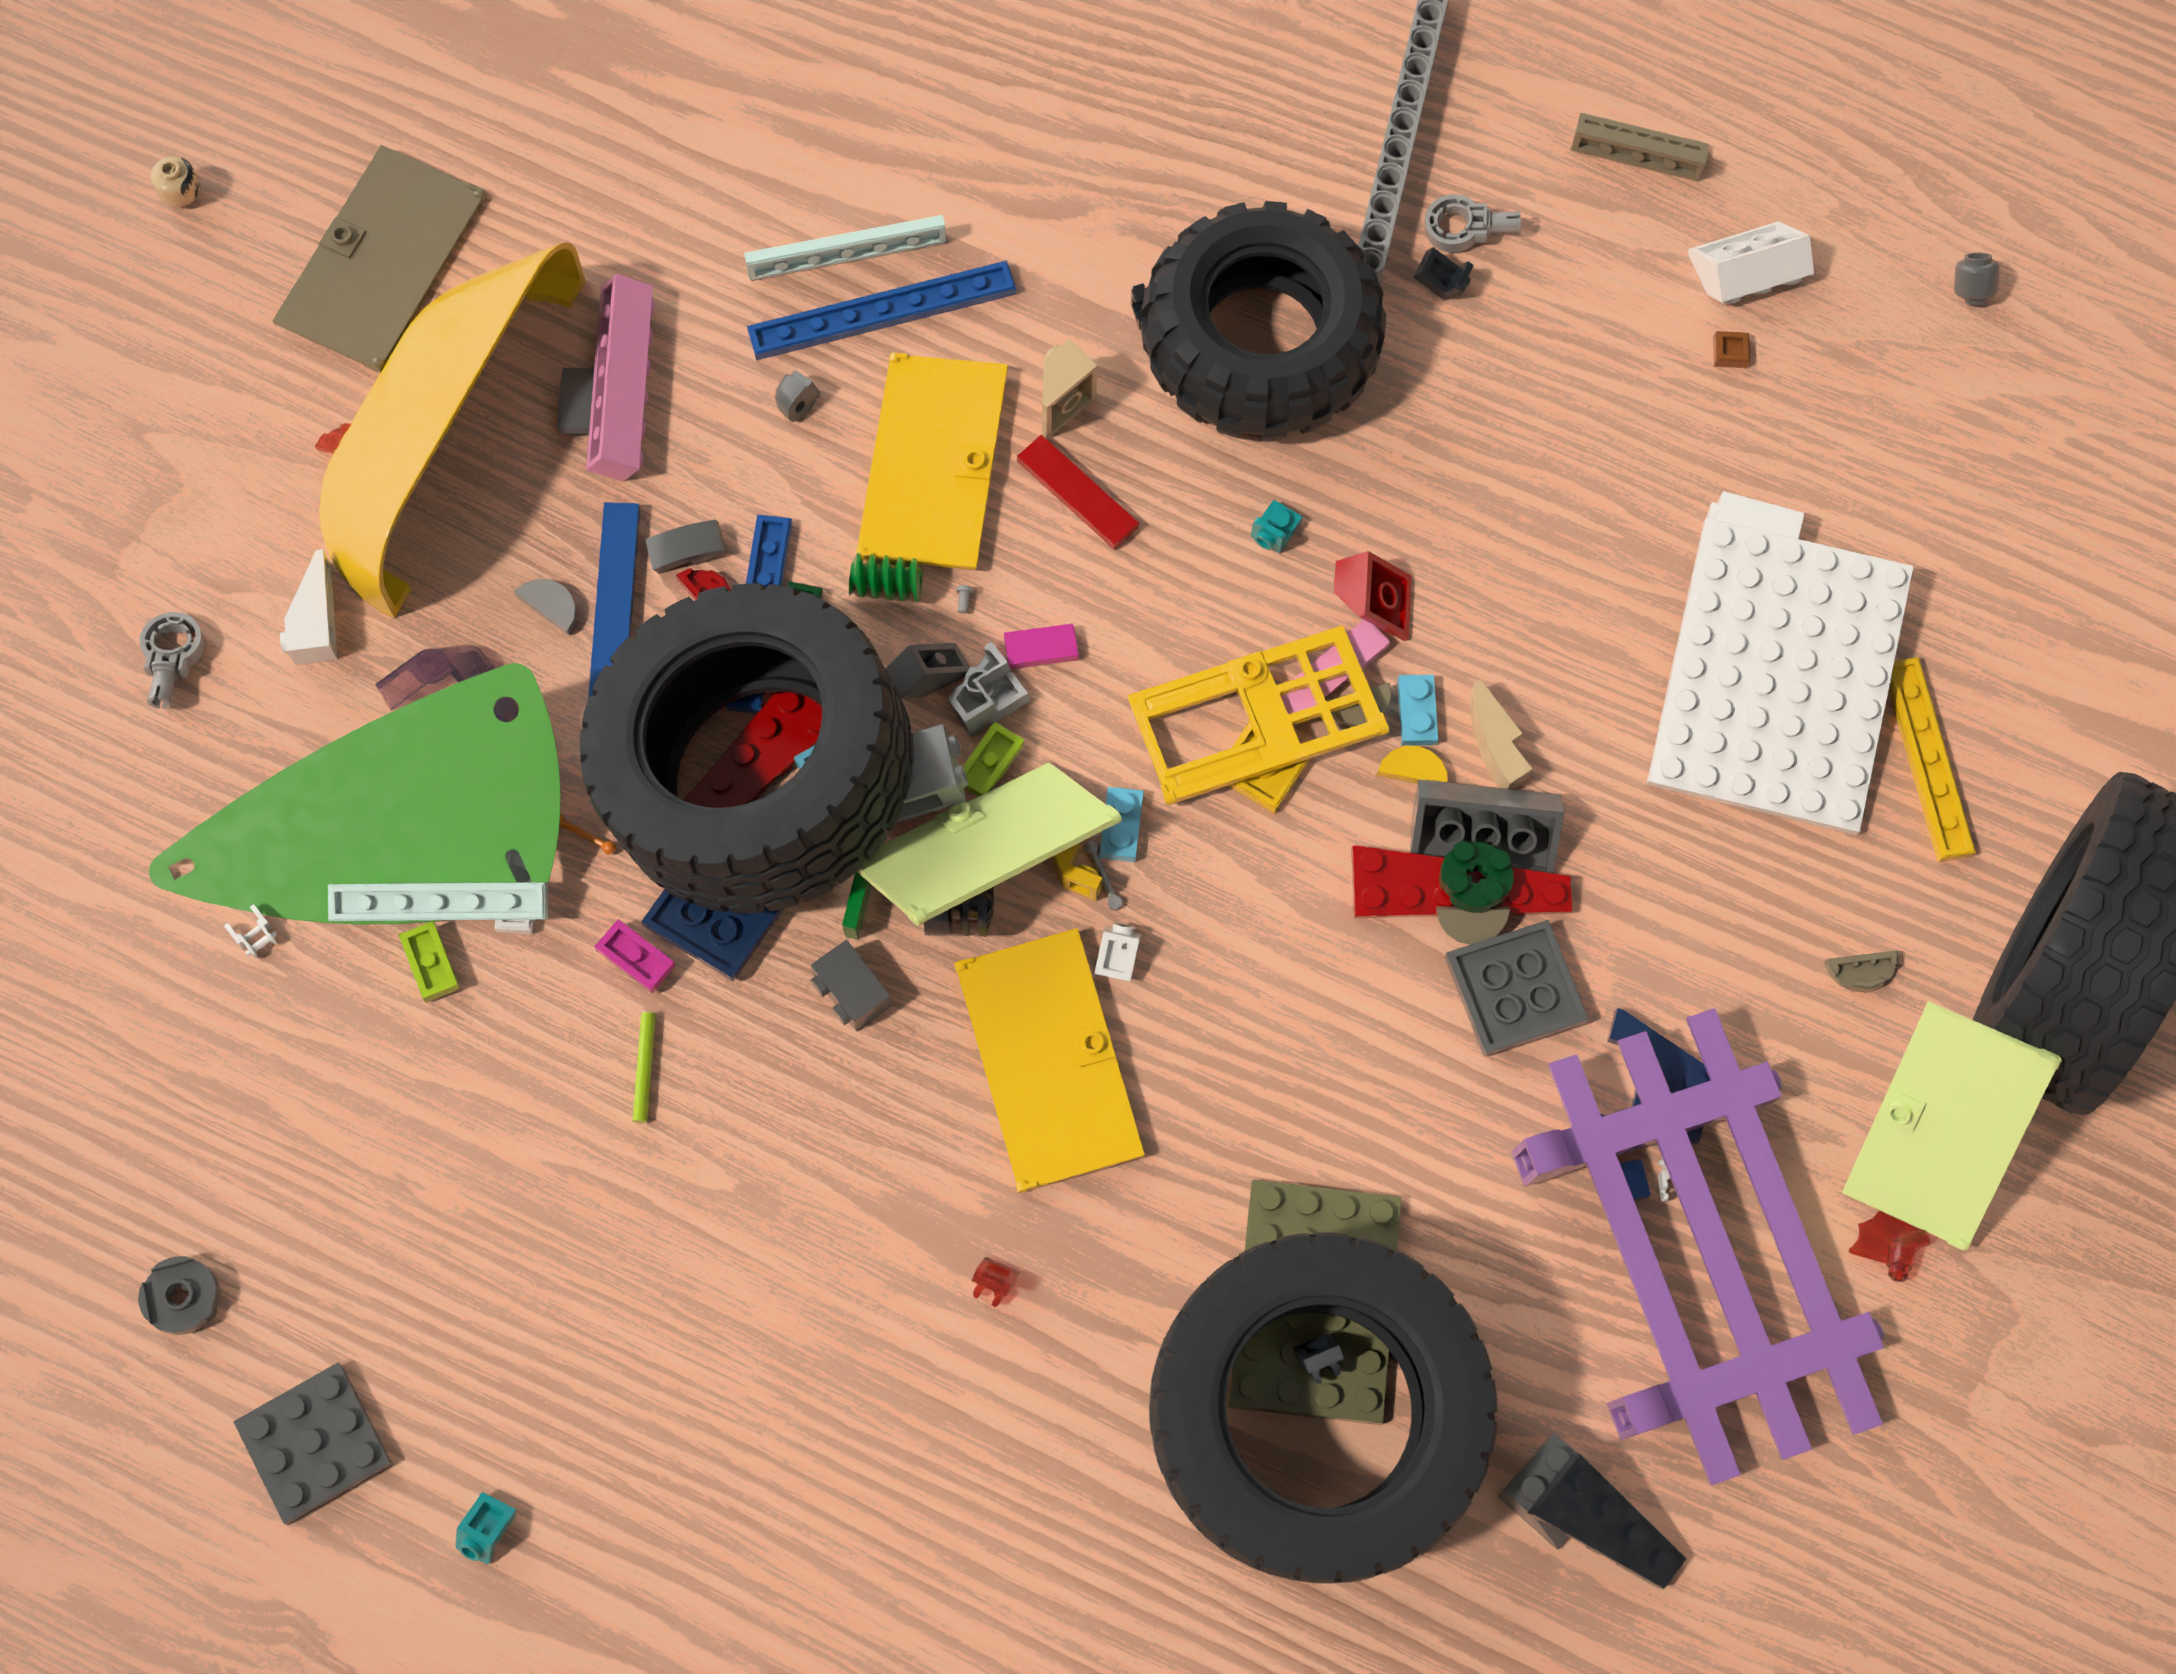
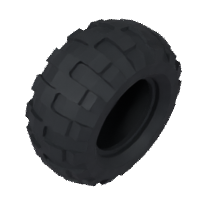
(1279, 253)

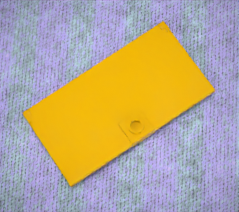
(933, 461)
(1049, 1060)

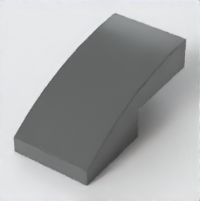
(575, 400)
(684, 544)

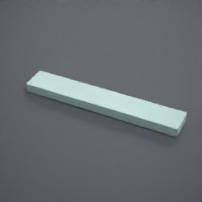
(845, 247)
(438, 901)

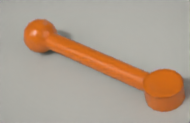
(608, 847)

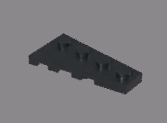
(1598, 1516)

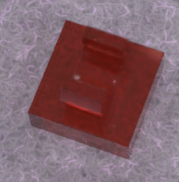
(995, 1278)

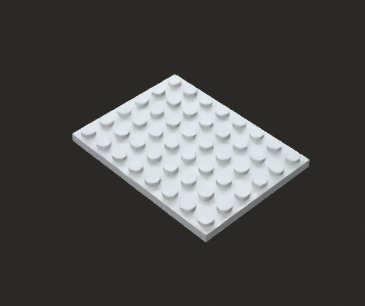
(1780, 676)

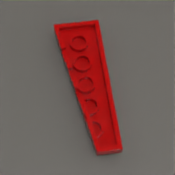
(760, 752)
(1408, 886)

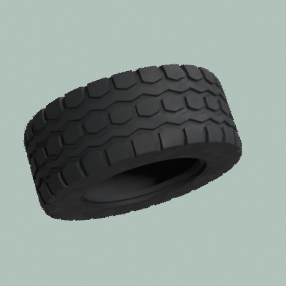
(687, 671)
(2095, 946)
(1446, 1384)

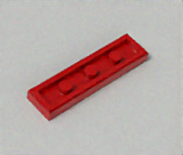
(1077, 492)

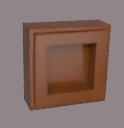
(1731, 349)

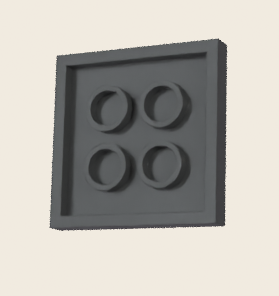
(1516, 988)
(312, 1443)

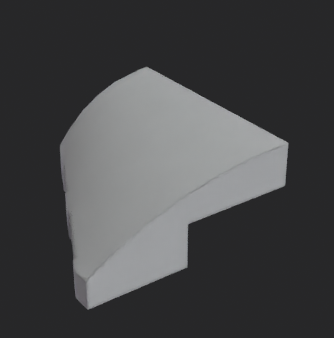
(987, 693)

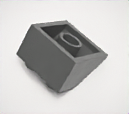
(1533, 1480)

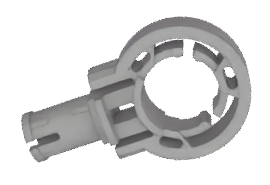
(1479, 223)
(167, 664)

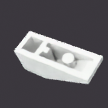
(311, 617)

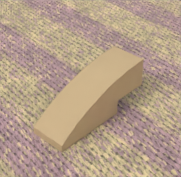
(1497, 739)

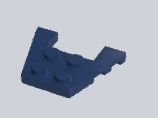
(1677, 1065)

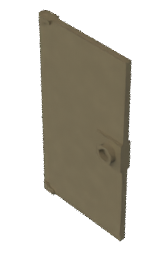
(379, 258)

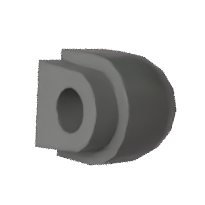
(796, 396)

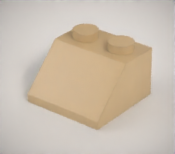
(1067, 385)

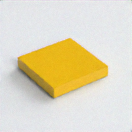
(1271, 787)

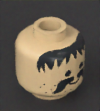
(175, 181)

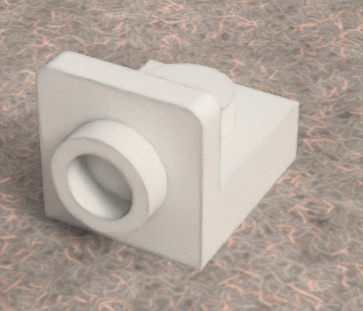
(1118, 952)

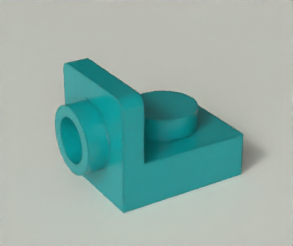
(1275, 527)
(483, 1528)

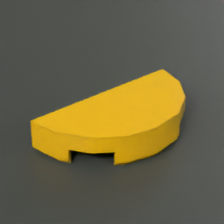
(1411, 764)

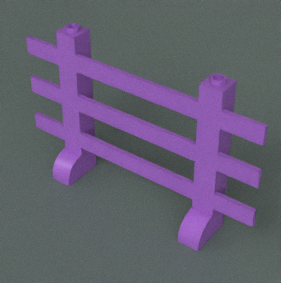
(1761, 1366)

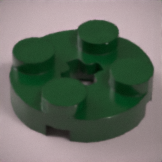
(1479, 857)

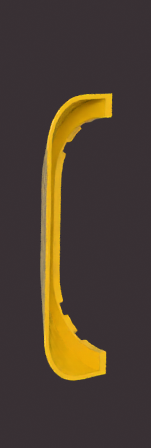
(415, 407)

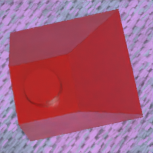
(1375, 592)

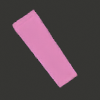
(1367, 645)

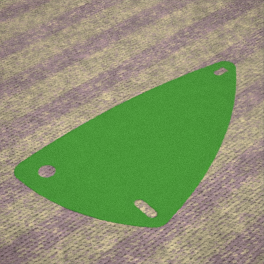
(398, 801)

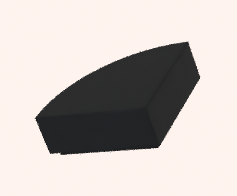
(1137, 297)

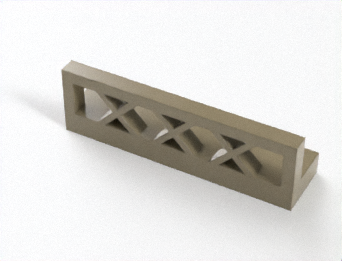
(1640, 147)

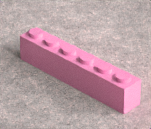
(620, 378)

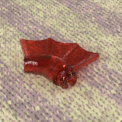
(1891, 1243)

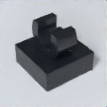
(1319, 1354)

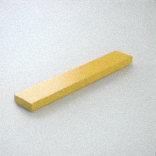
(1929, 762)

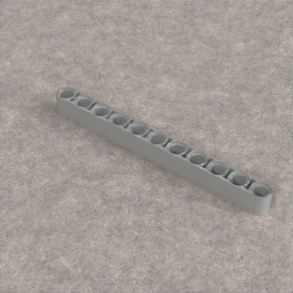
(1398, 141)

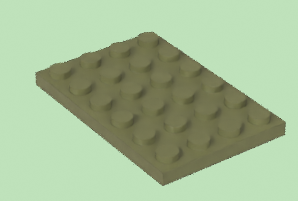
(1267, 1368)

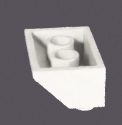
(1753, 261)

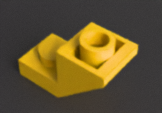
(1078, 879)

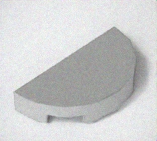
(550, 601)

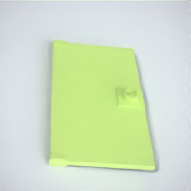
(985, 842)
(1950, 1124)

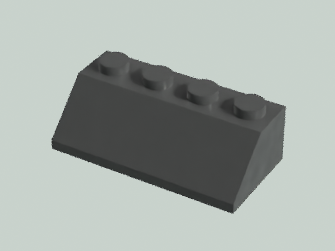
(1511, 820)

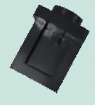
(1442, 274)

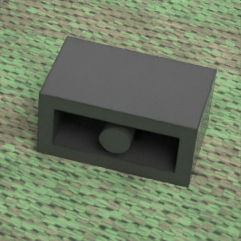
(850, 985)

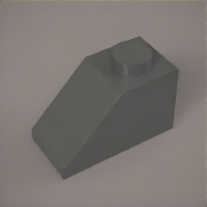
(926, 669)

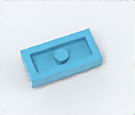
(1417, 710)
(1121, 840)

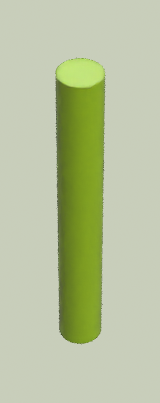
(644, 1067)

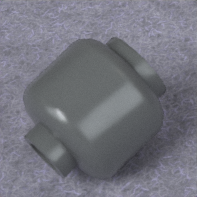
(1976, 278)

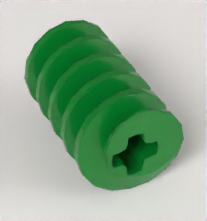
(885, 577)

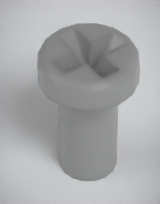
(964, 594)

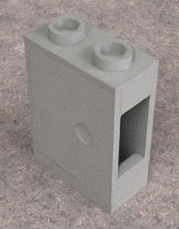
(935, 773)

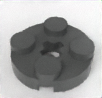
(197, 1308)

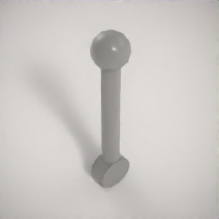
(1114, 901)

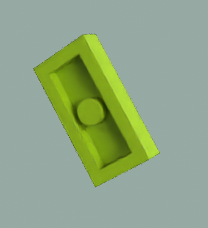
(991, 759)
(429, 961)

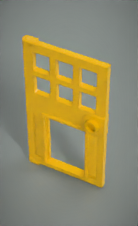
(1261, 698)

